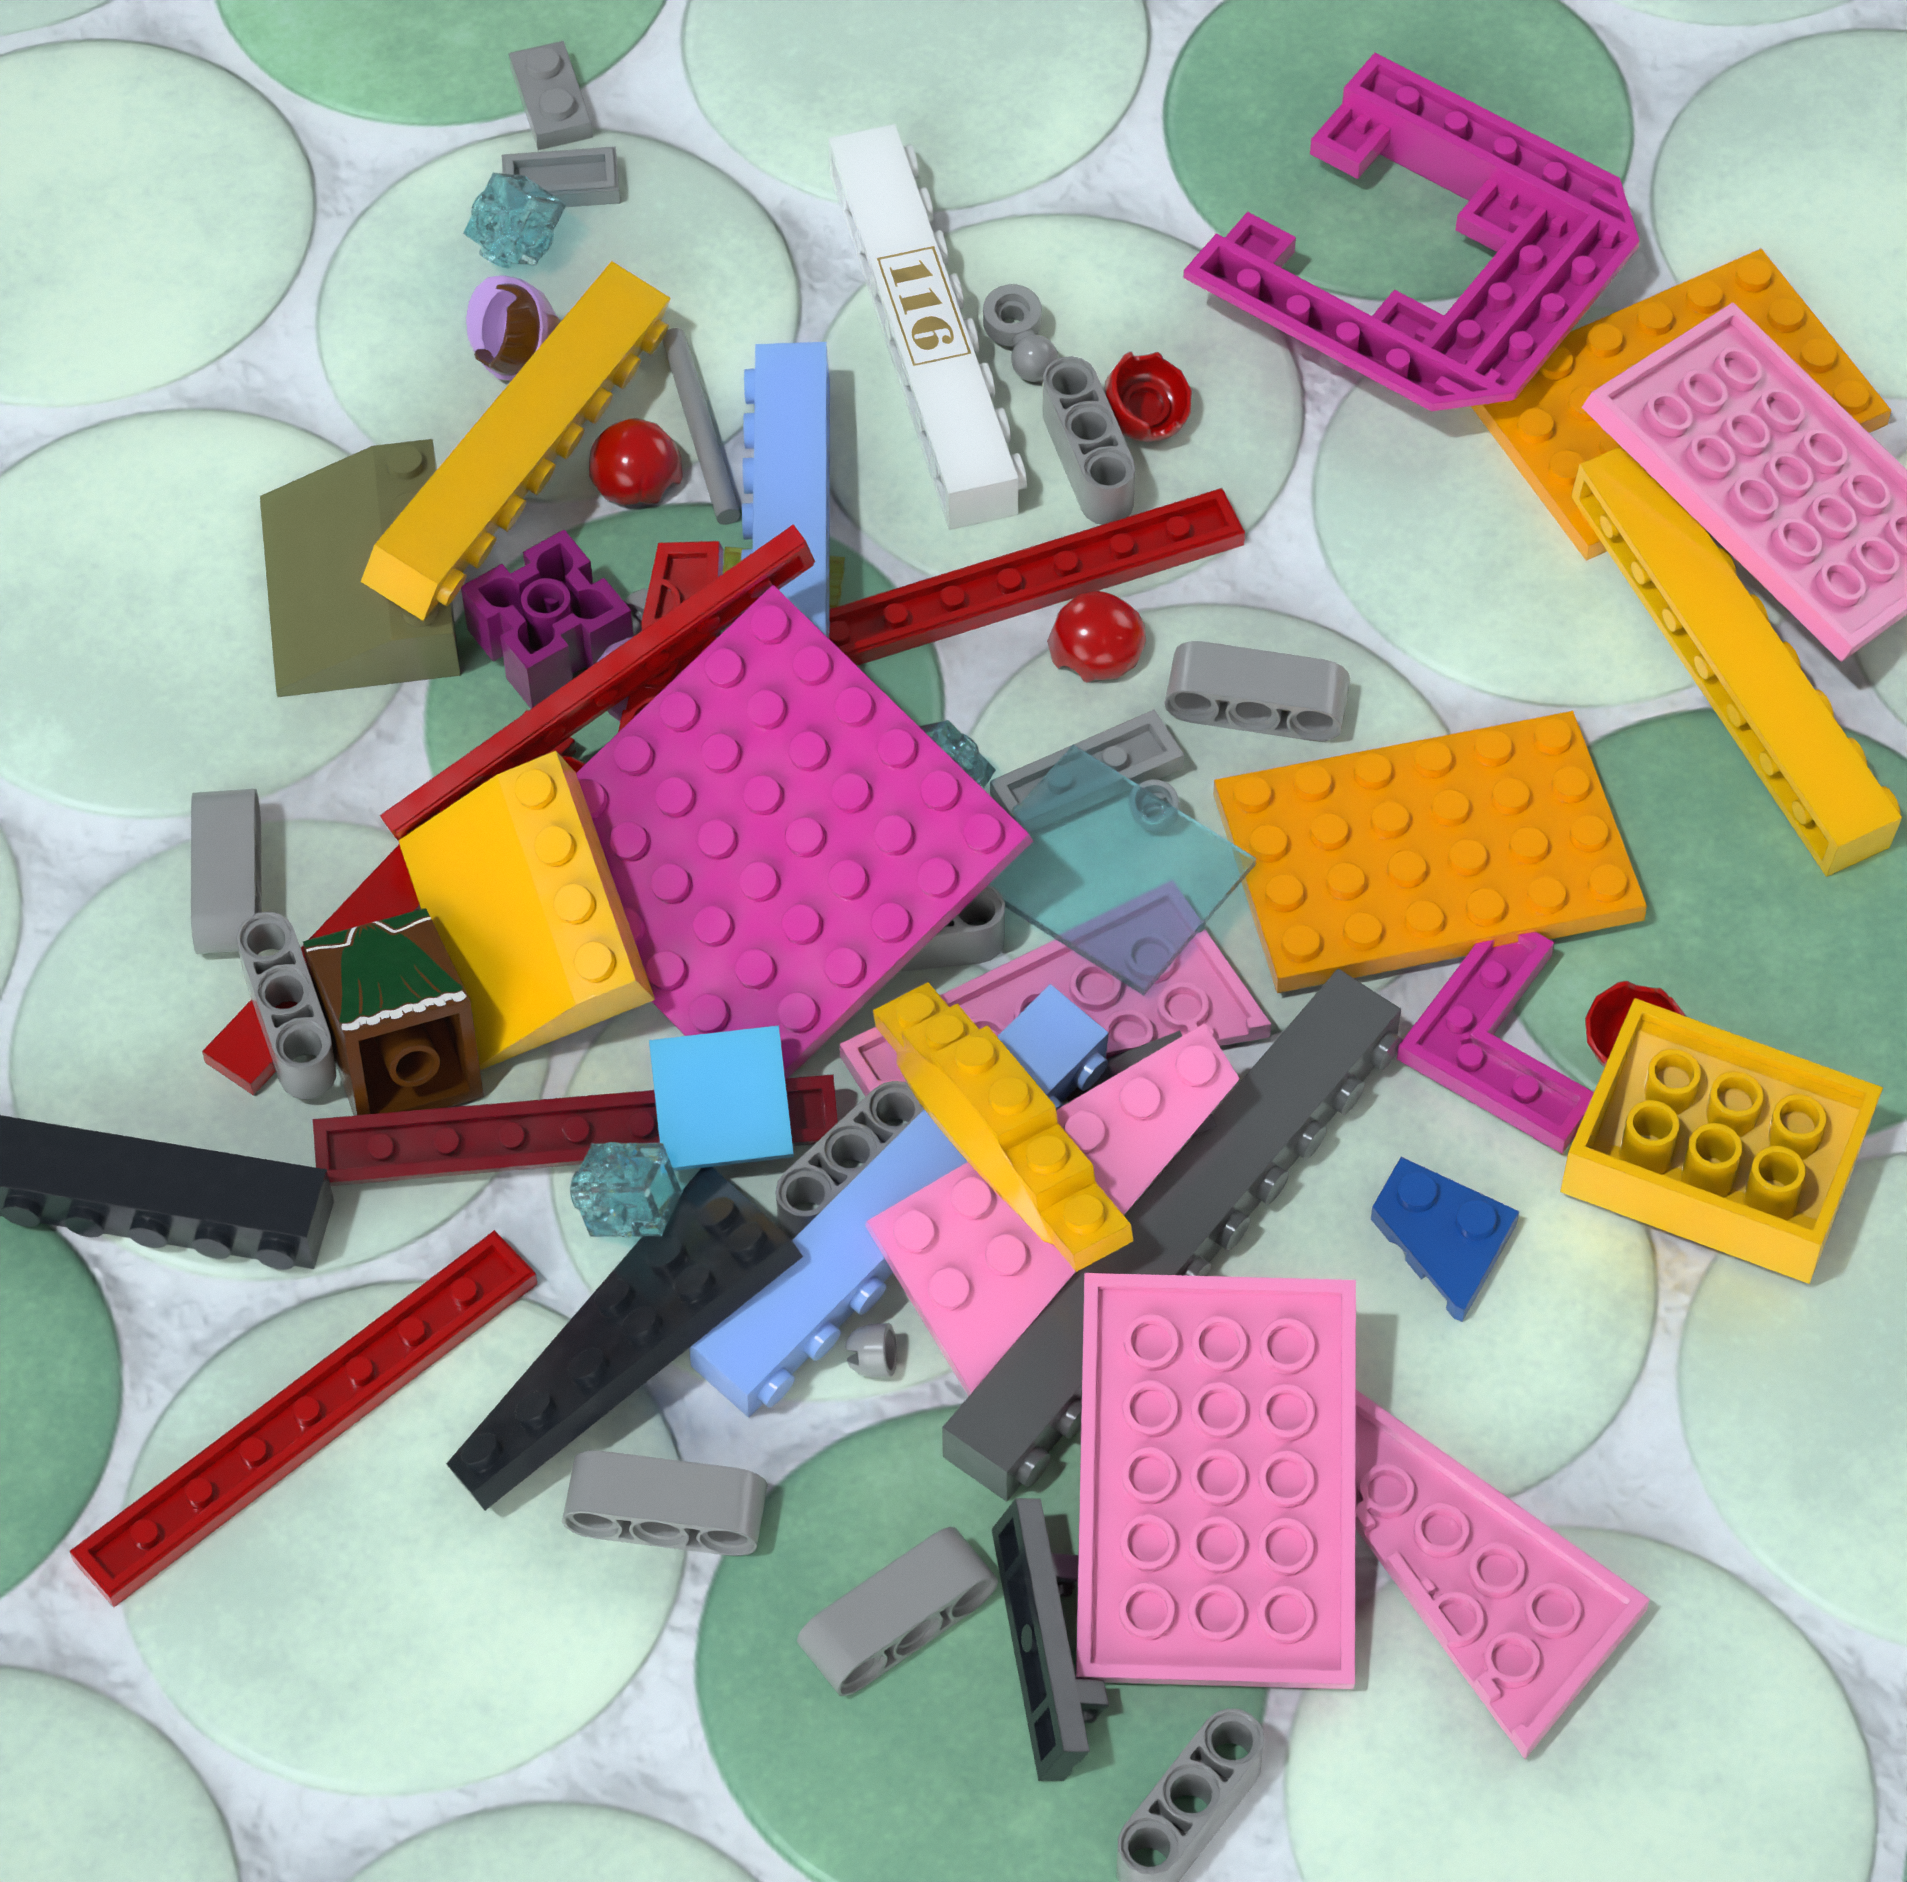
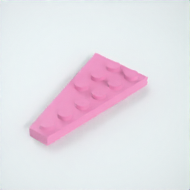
(1191, 992)
(980, 1267)
(1490, 1581)

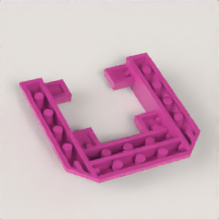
(1545, 212)

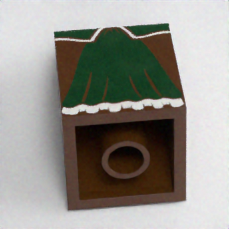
(396, 1015)

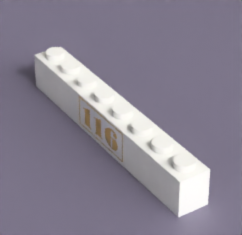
(925, 328)

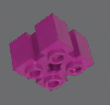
(545, 617)

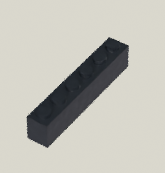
(162, 1193)

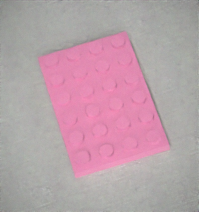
(1770, 473)
(1217, 1481)

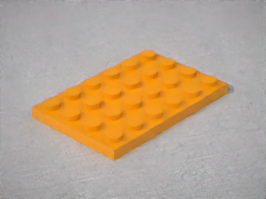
(1552, 434)
(1428, 850)

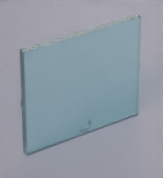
(1116, 870)

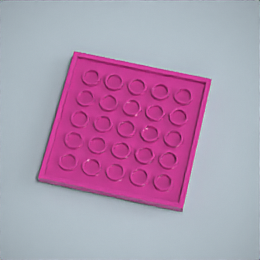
(785, 834)

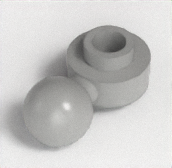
(1030, 351)

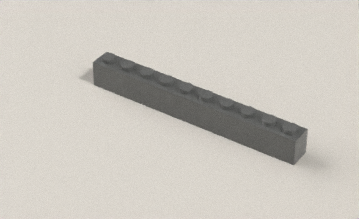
(1180, 1223)

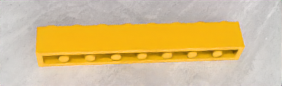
(515, 443)
(1739, 663)

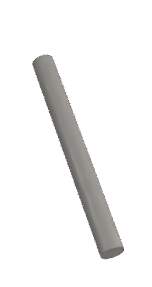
(700, 427)

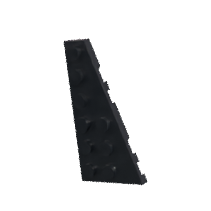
(633, 1325)

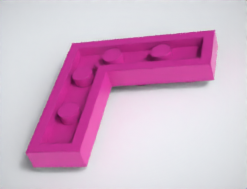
(1458, 1047)

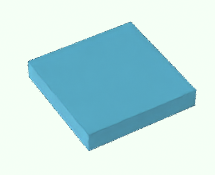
(721, 1098)

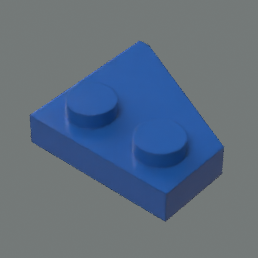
(1443, 1230)

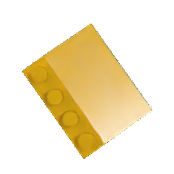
(527, 909)
(1720, 1140)

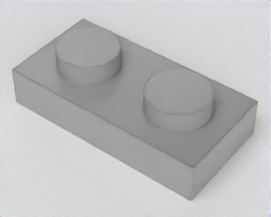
(550, 95)

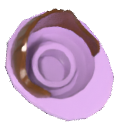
(508, 324)

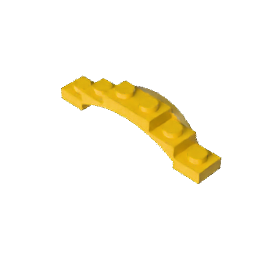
(1001, 1124)

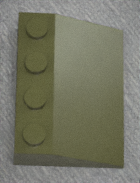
(317, 544)

